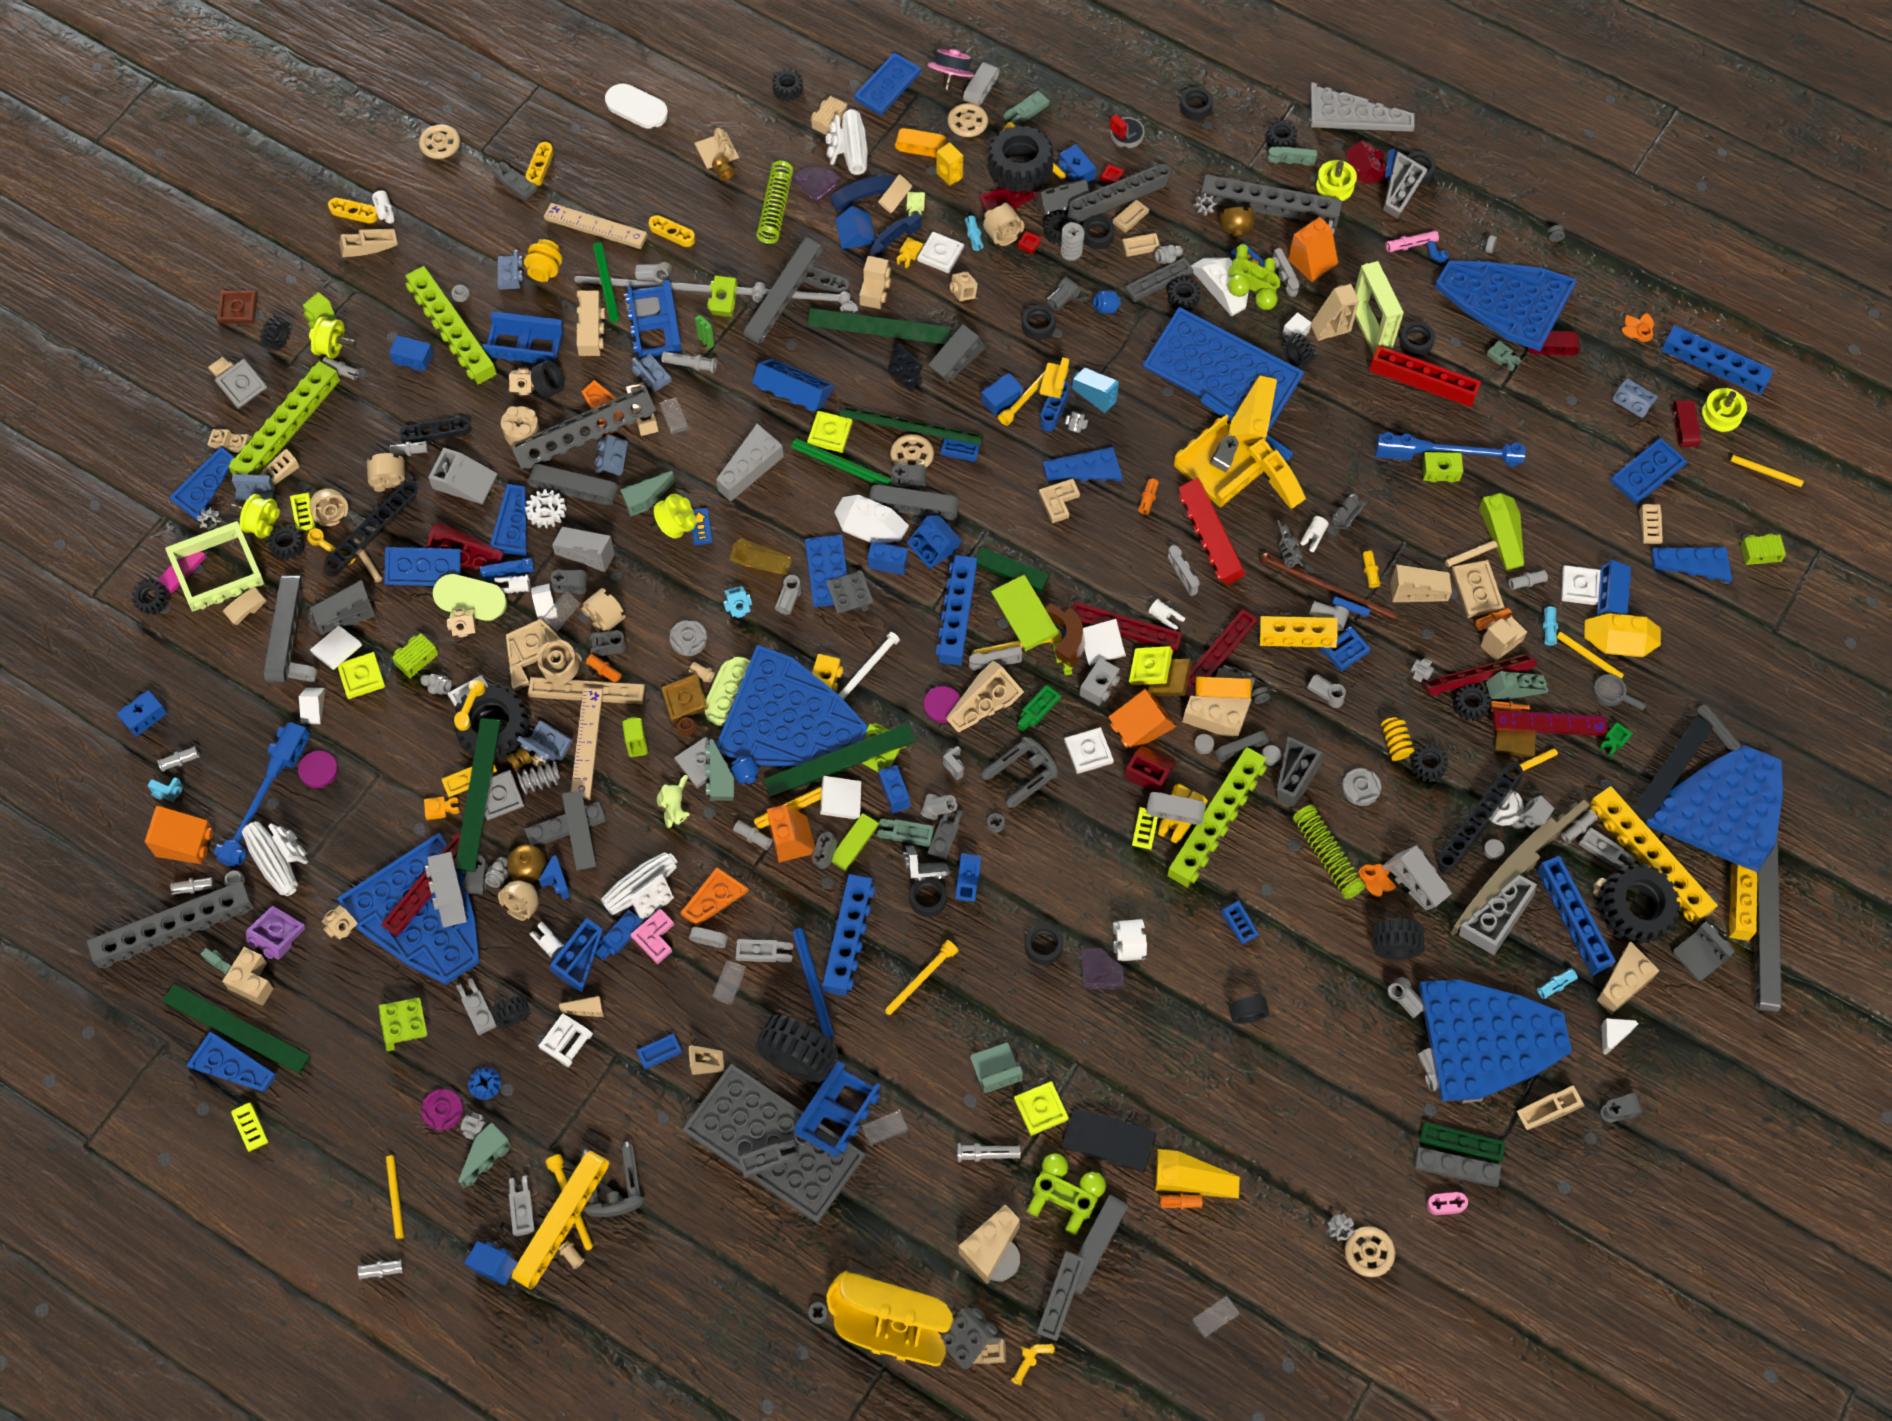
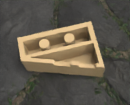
(1336, 313)
(590, 324)
(1419, 585)
(1217, 714)
(1628, 977)
(989, 1242)

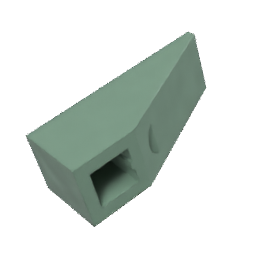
(643, 495)
(1515, 685)
(720, 778)
(484, 1151)

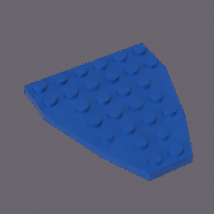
(1508, 298)
(786, 715)
(1727, 808)
(424, 942)
(1488, 1038)

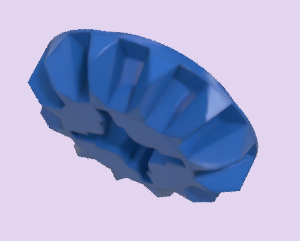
(481, 1092)

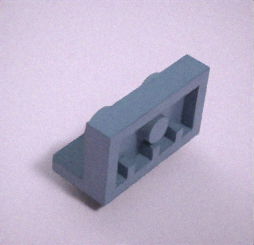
(509, 271)
(651, 372)
(1634, 398)
(253, 484)

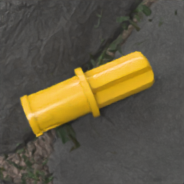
(1371, 569)

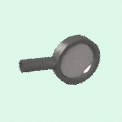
(1611, 691)

